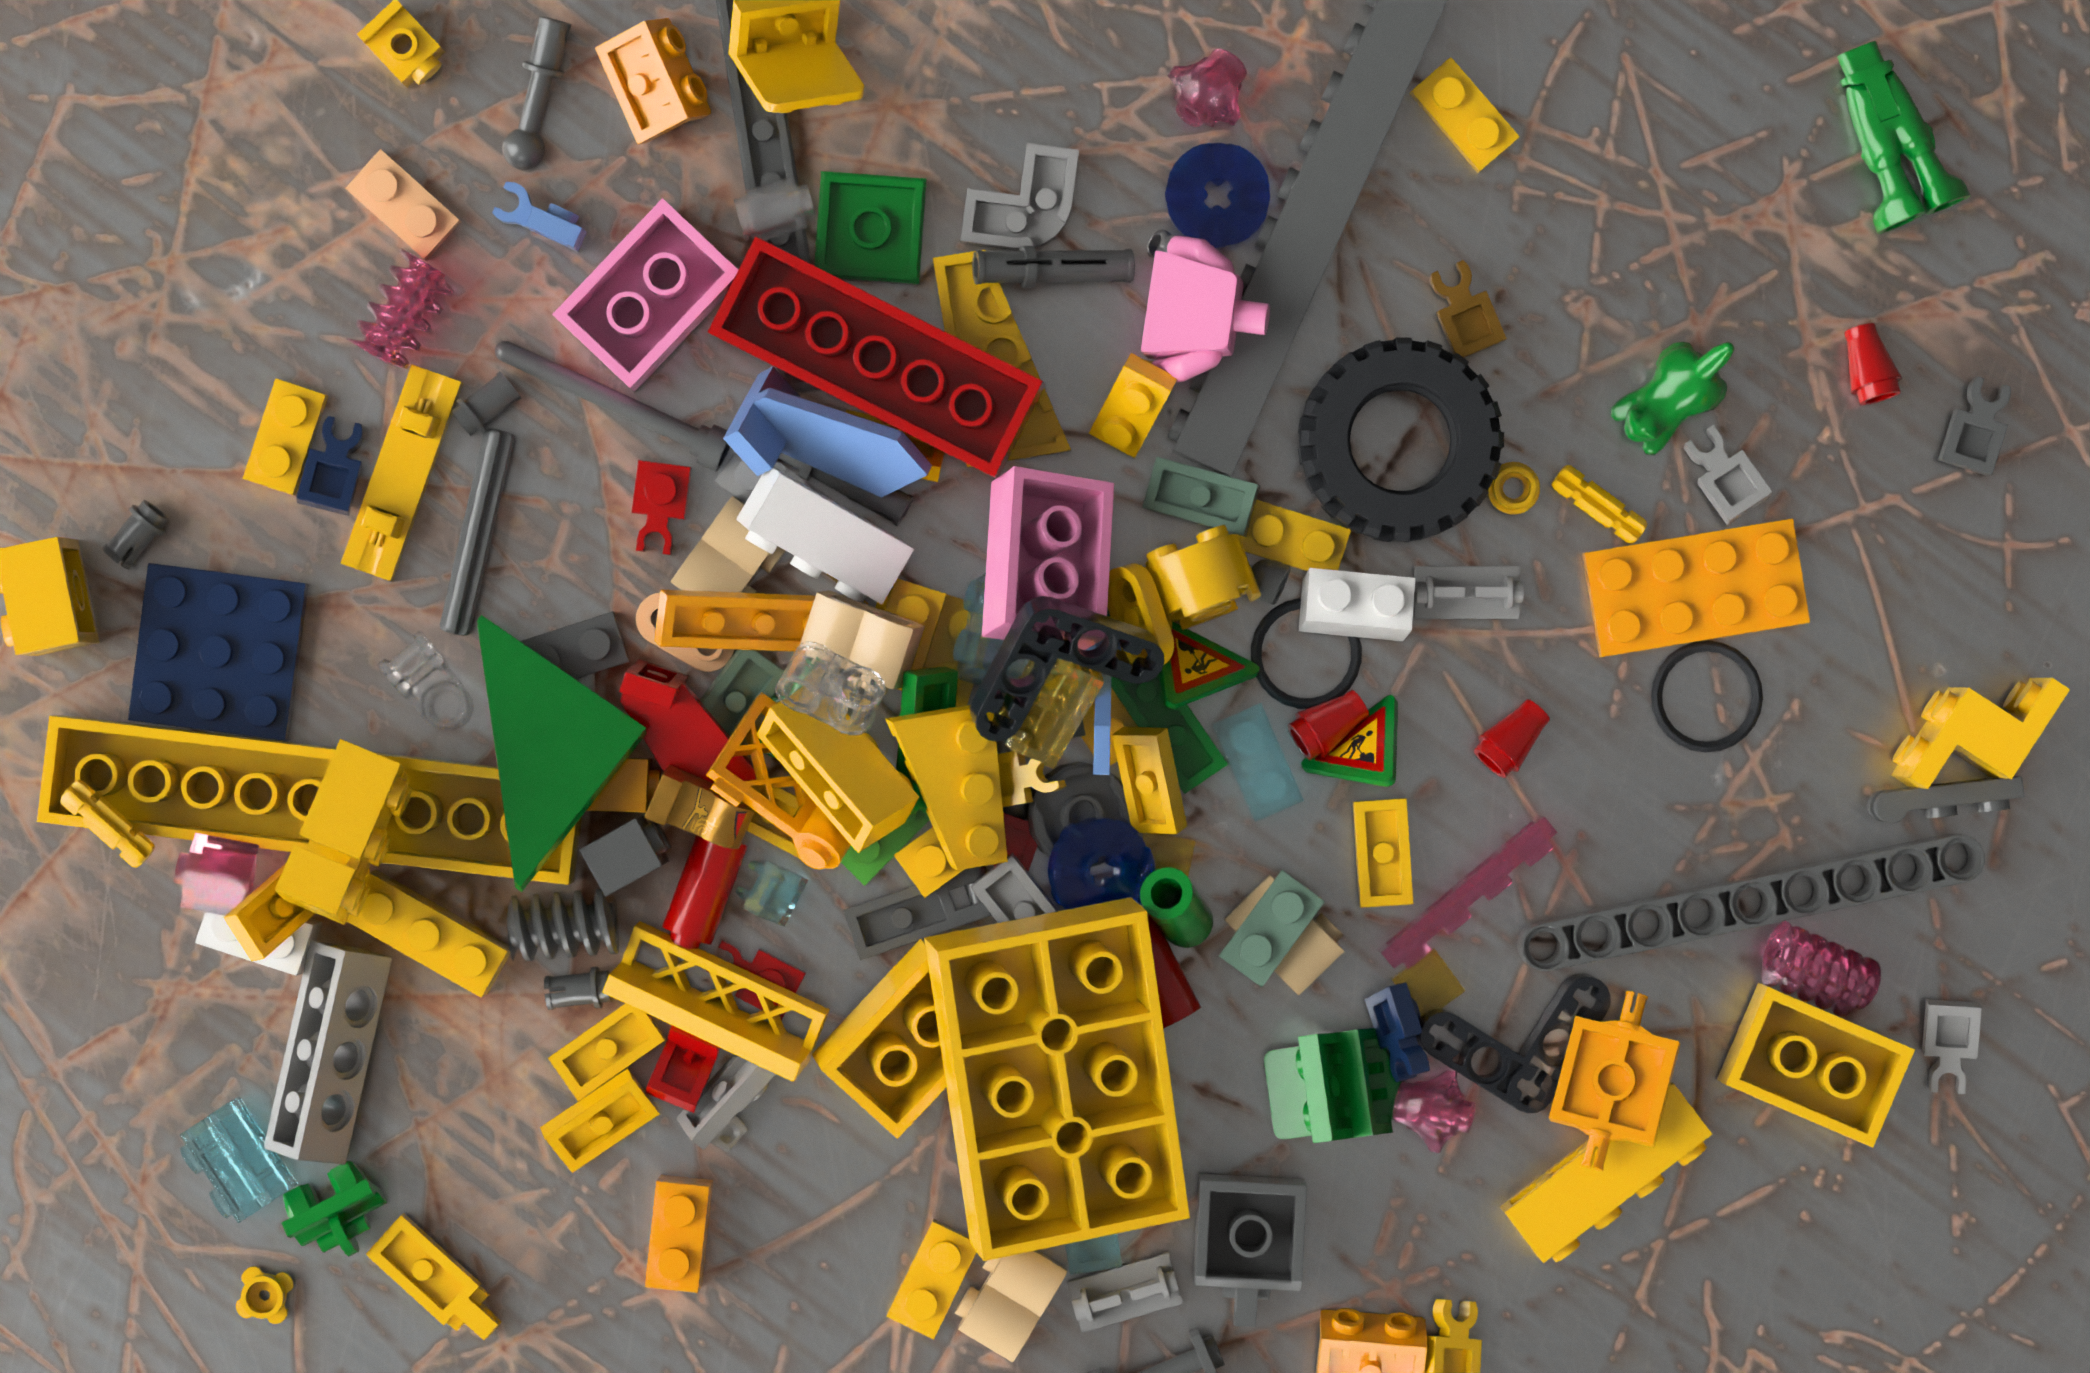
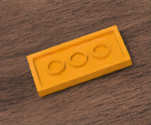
(1696, 587)

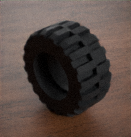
(1471, 424)

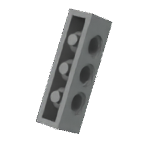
(327, 1053)

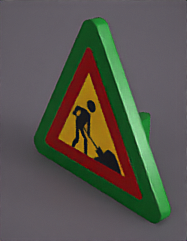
(1200, 669)
(1366, 752)

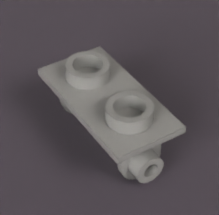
(1467, 592)
(1124, 1292)

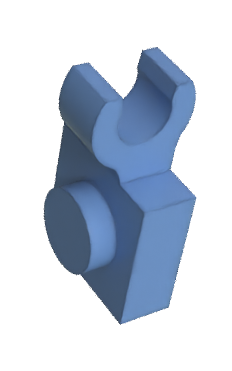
(553, 224)

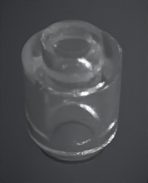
(774, 209)

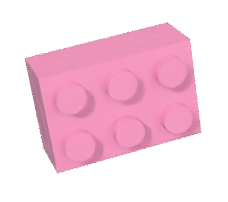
(647, 295)
(1047, 540)

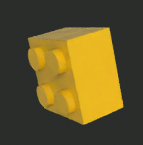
(46, 597)

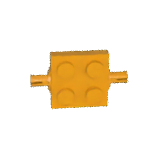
(1614, 1081)

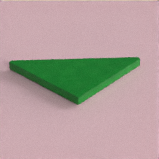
(551, 746)

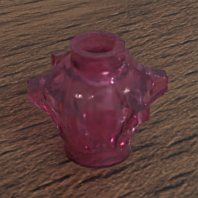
(1209, 89)
(1434, 1109)

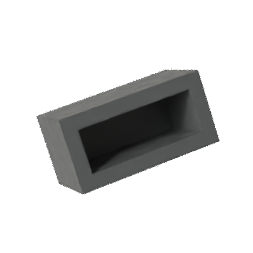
(626, 854)

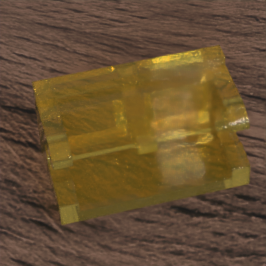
(1055, 711)

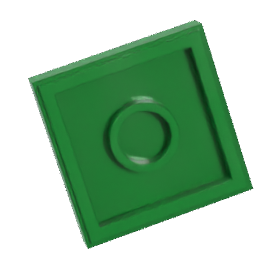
(870, 227)

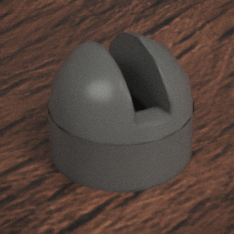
(1271, 579)

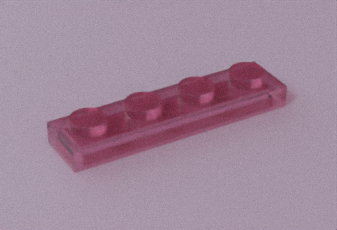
(1486, 879)

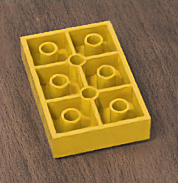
(1057, 1078)

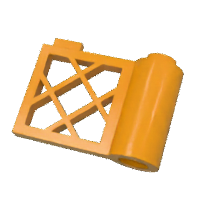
(813, 834)

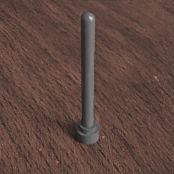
(704, 442)

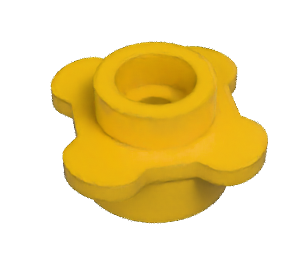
(253, 1305)

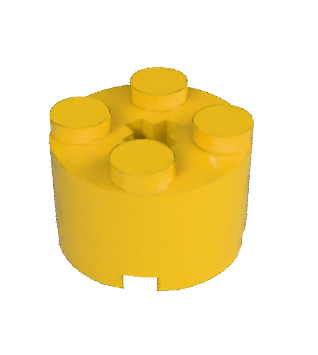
(1202, 578)

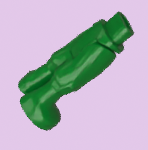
(1892, 127)

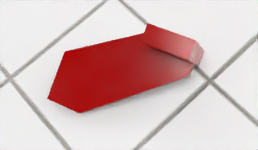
(677, 722)

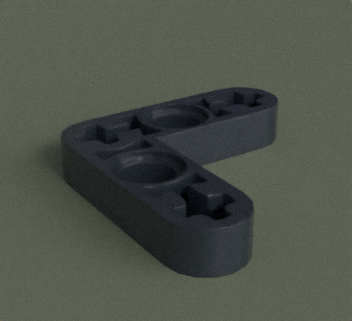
(1045, 649)
(1511, 1065)

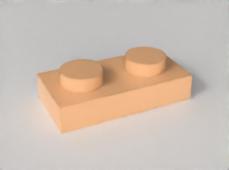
(403, 204)

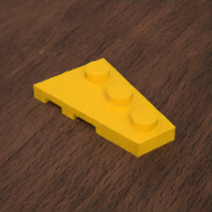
(957, 781)

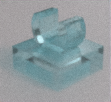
(773, 892)

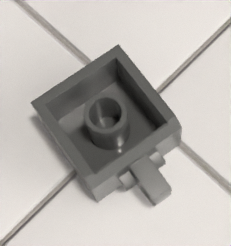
(1249, 1238)

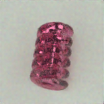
(402, 311)
(1819, 970)

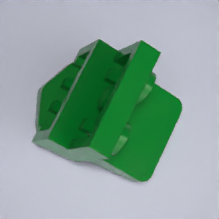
(1331, 1087)

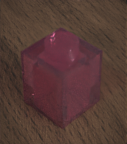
(216, 873)

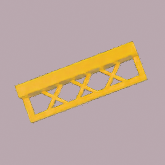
(710, 1018)

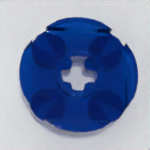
(1217, 165)
(1082, 846)

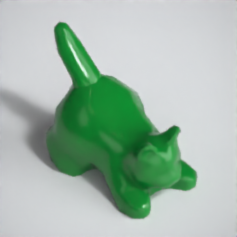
(1680, 388)

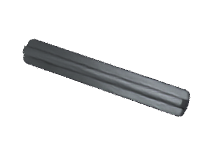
(477, 531)

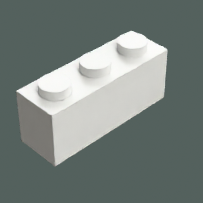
(823, 537)

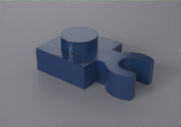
(331, 475)
(1396, 1026)

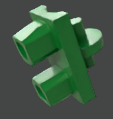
(336, 1218)

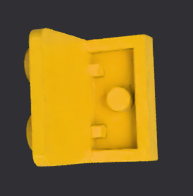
(792, 54)

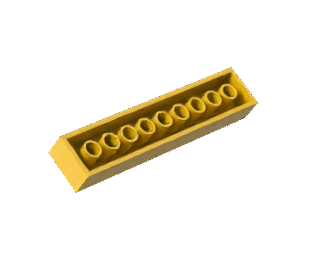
(263, 789)

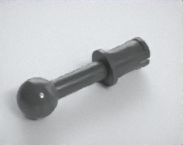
(524, 146)

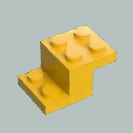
(1978, 731)

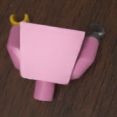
(1195, 307)

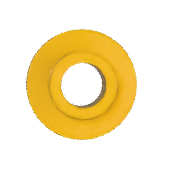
(1530, 488)

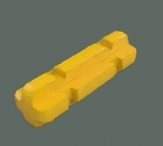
(1599, 504)
(107, 823)

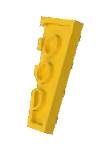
(984, 320)

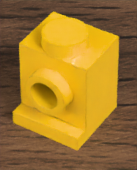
(419, 62)

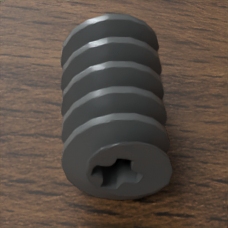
(562, 925)

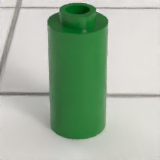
(1176, 907)

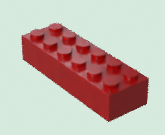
(876, 357)

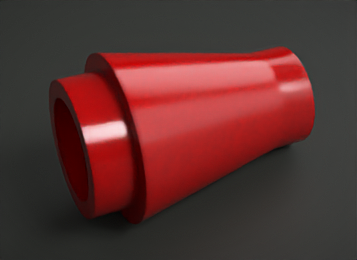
(1870, 366)
(1327, 724)
(1511, 739)

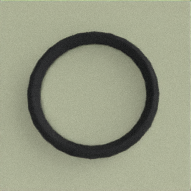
(1277, 694)
(1657, 700)

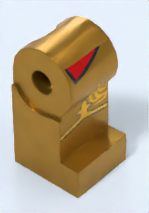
(694, 807)

